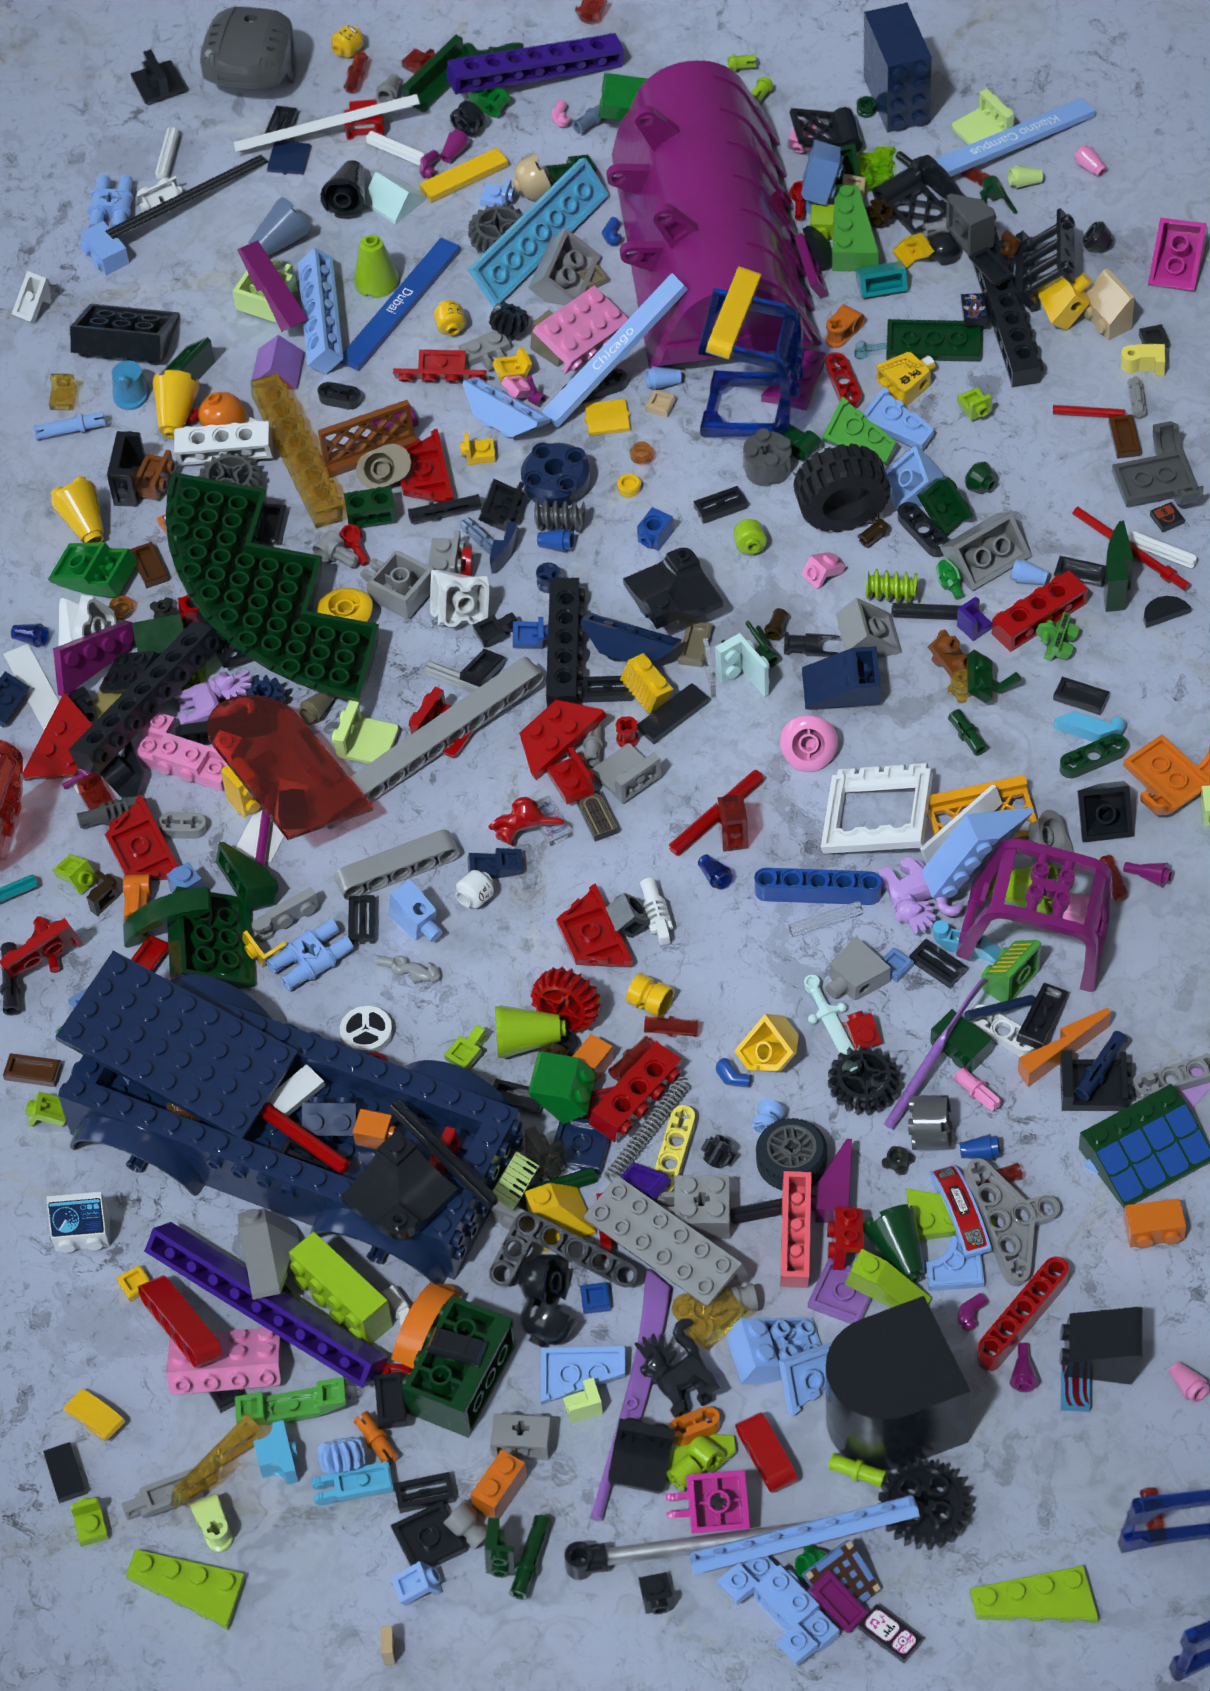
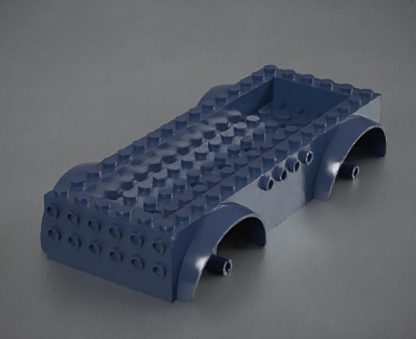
(195, 1154)

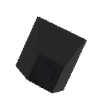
(1105, 811)

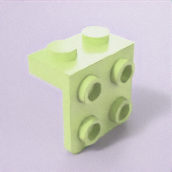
(985, 121)
(361, 737)

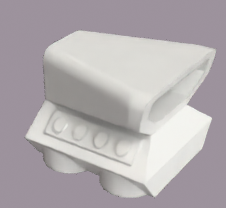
(458, 598)
(82, 618)

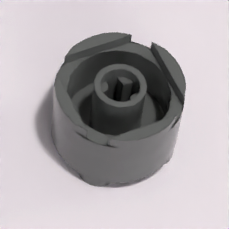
(767, 457)
(930, 1122)

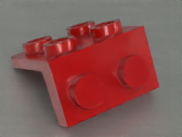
(432, 706)

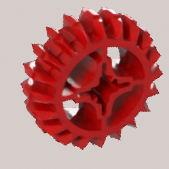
(560, 985)

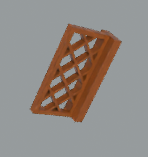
(348, 455)

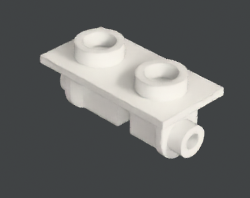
(149, 197)

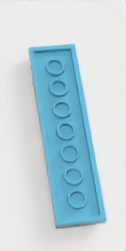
(524, 243)

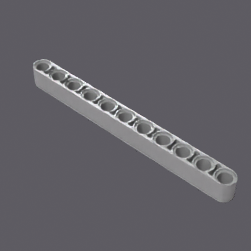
(447, 727)

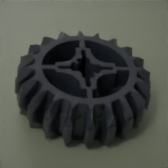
(843, 1084)

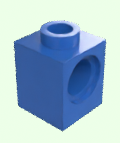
(655, 529)

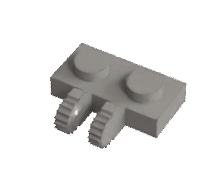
(484, 348)

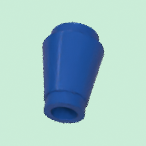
(558, 540)
(982, 1147)

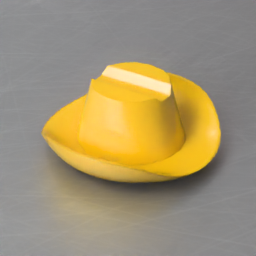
(346, 603)

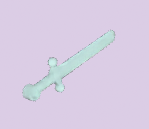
(828, 1015)

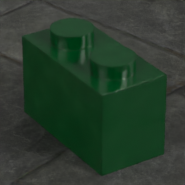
(965, 1044)

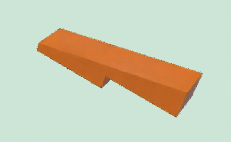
(1072, 1038)

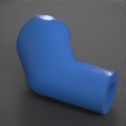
(609, 232)
(730, 1076)

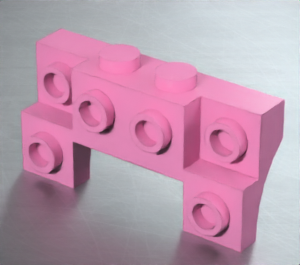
(178, 755)

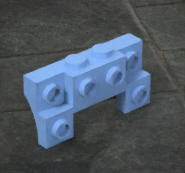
(786, 1602)

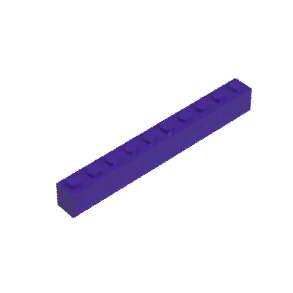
(277, 1313)

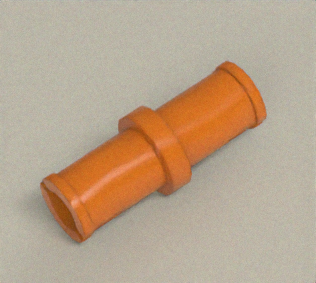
(375, 1438)

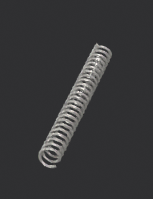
(655, 1126)

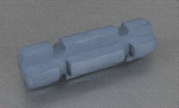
(477, 534)

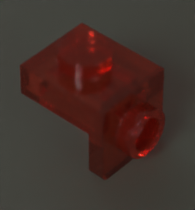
(591, 10)

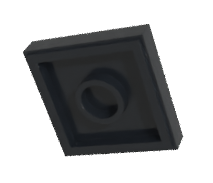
(427, 1538)

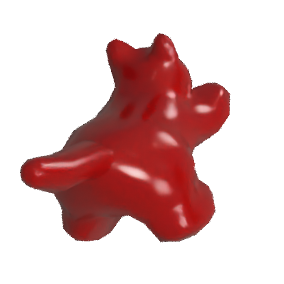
(523, 816)

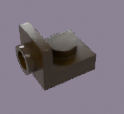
(104, 894)

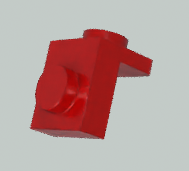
(862, 1030)

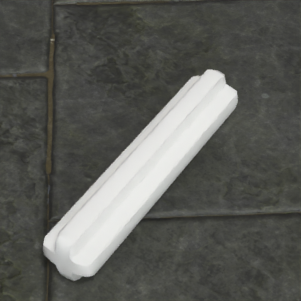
(394, 147)
(167, 153)
(1163, 549)

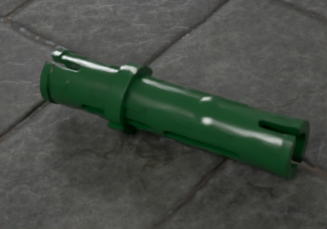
(527, 1568)

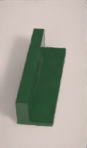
(431, 79)

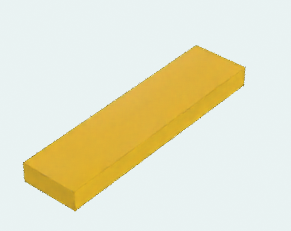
(463, 174)

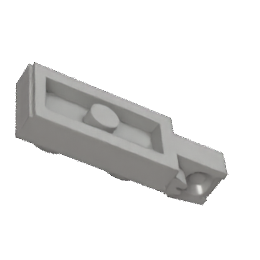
(154, 1498)

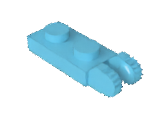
(354, 1484)

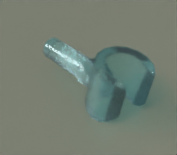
(862, 349)

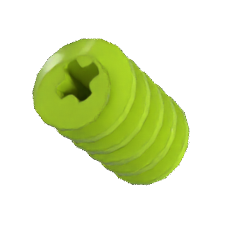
(891, 586)

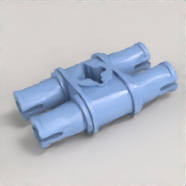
(111, 203)
(312, 945)

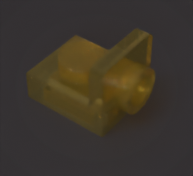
(62, 392)

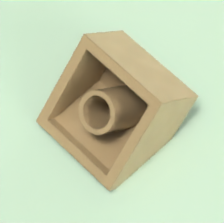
(1109, 305)

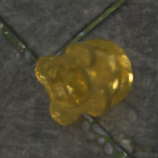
(959, 686)

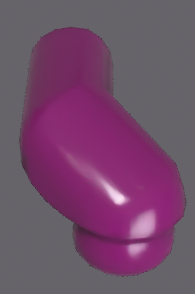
(968, 1309)

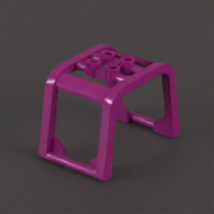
(1098, 911)

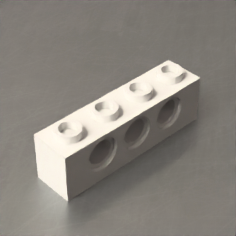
(211, 438)

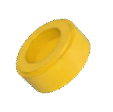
(629, 485)

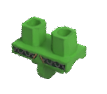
(1055, 636)

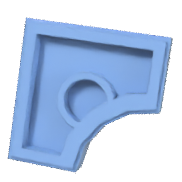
(954, 1270)

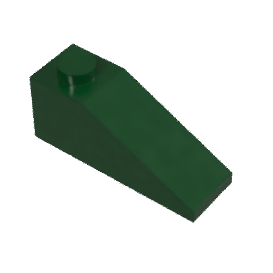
(247, 878)

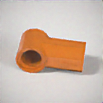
(136, 892)

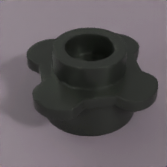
(163, 608)
(900, 1153)

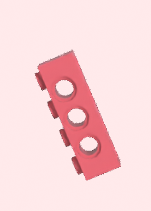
(795, 1229)

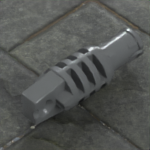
(106, 812)

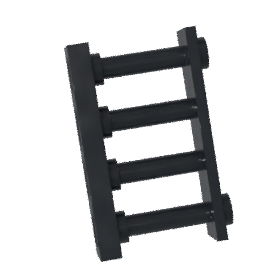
(1027, 258)

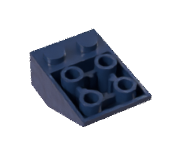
(843, 680)

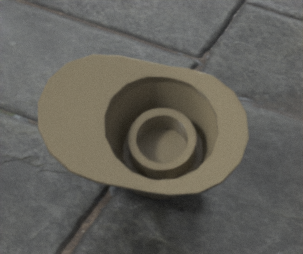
(383, 466)

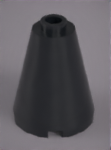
(345, 191)

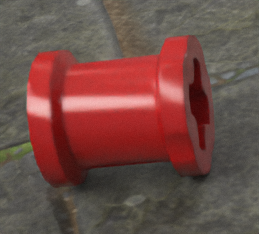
(626, 729)

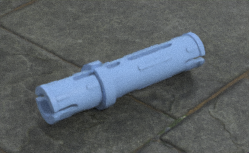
(70, 425)

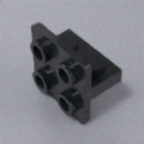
(157, 79)

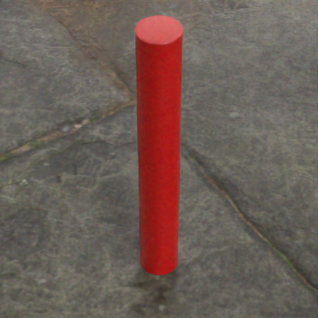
(1087, 411)

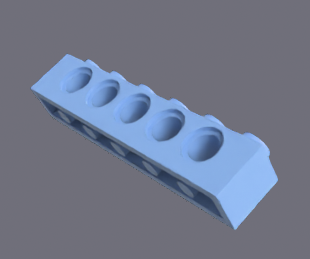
(321, 309)

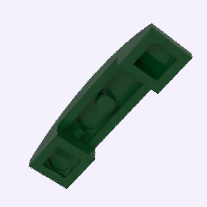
(163, 910)

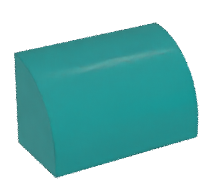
(881, 279)

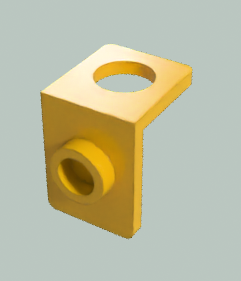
(255, 952)

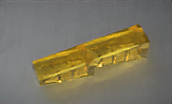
(209, 1469)

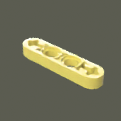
(676, 1153)

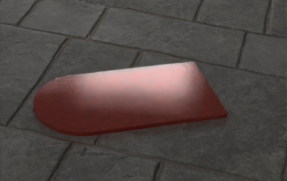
(283, 765)

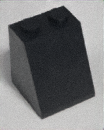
(1102, 1344)

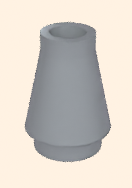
(388, 89)

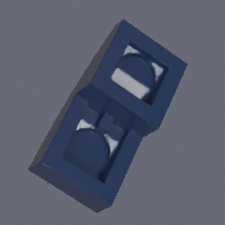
(503, 549)
(501, 864)

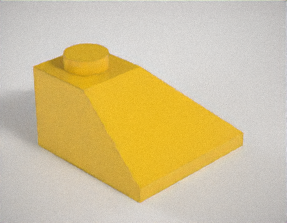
(560, 1206)

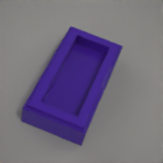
(646, 1180)

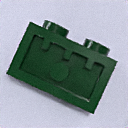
(498, 1556)

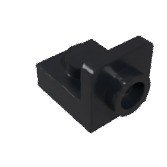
(656, 1593)

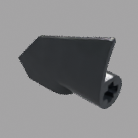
(124, 772)

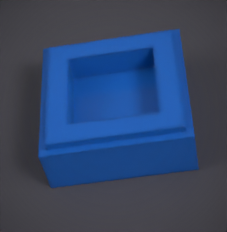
(595, 1298)

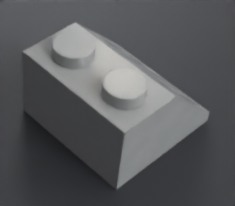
(867, 626)

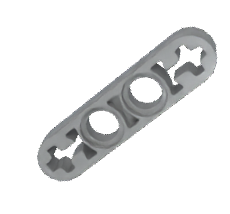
(1179, 1070)

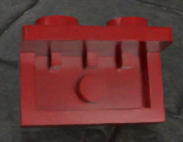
(846, 1235)

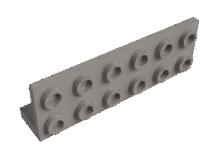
(664, 1242)

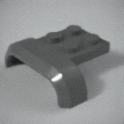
(1159, 475)

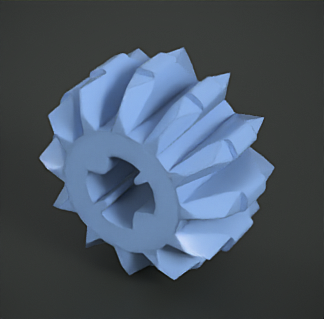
(341, 1455)

